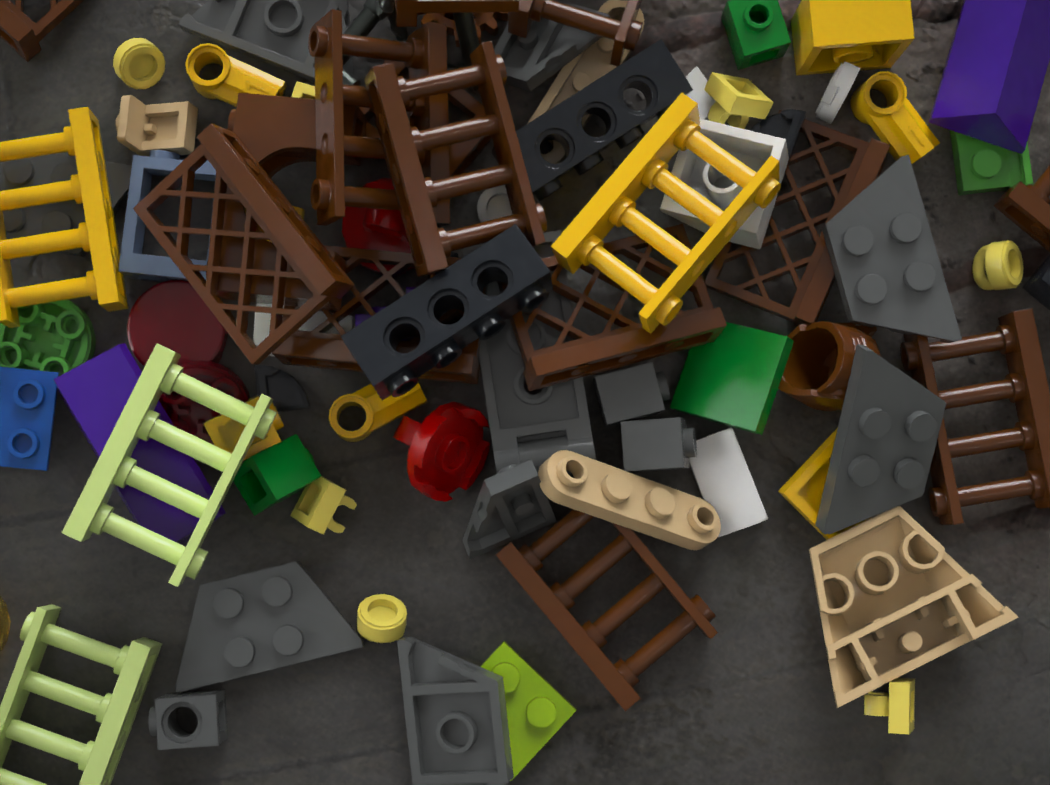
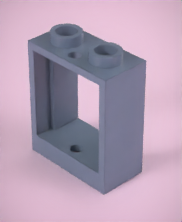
(132, 261)

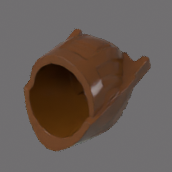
(823, 362)

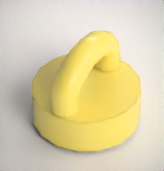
(139, 63)
(1002, 265)
(381, 618)

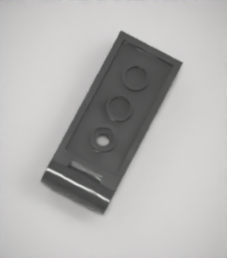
(524, 423)

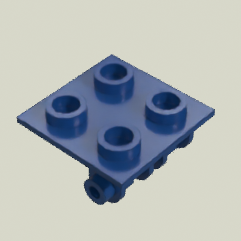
(26, 417)

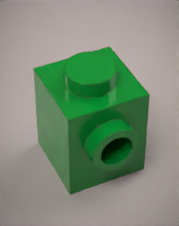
(755, 31)
(275, 474)

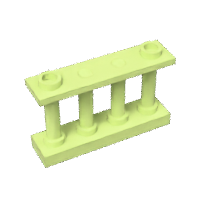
(118, 468)
(113, 711)

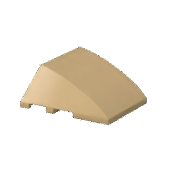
(894, 602)

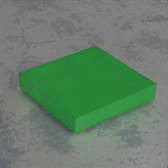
(734, 377)

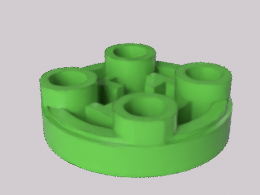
(49, 338)

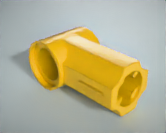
(234, 79)
(898, 122)
(377, 411)

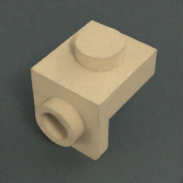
(156, 126)

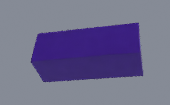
(995, 71)
(96, 399)

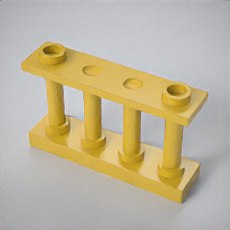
(648, 167)
(95, 235)

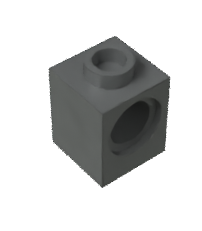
(631, 393)
(657, 444)
(211, 715)

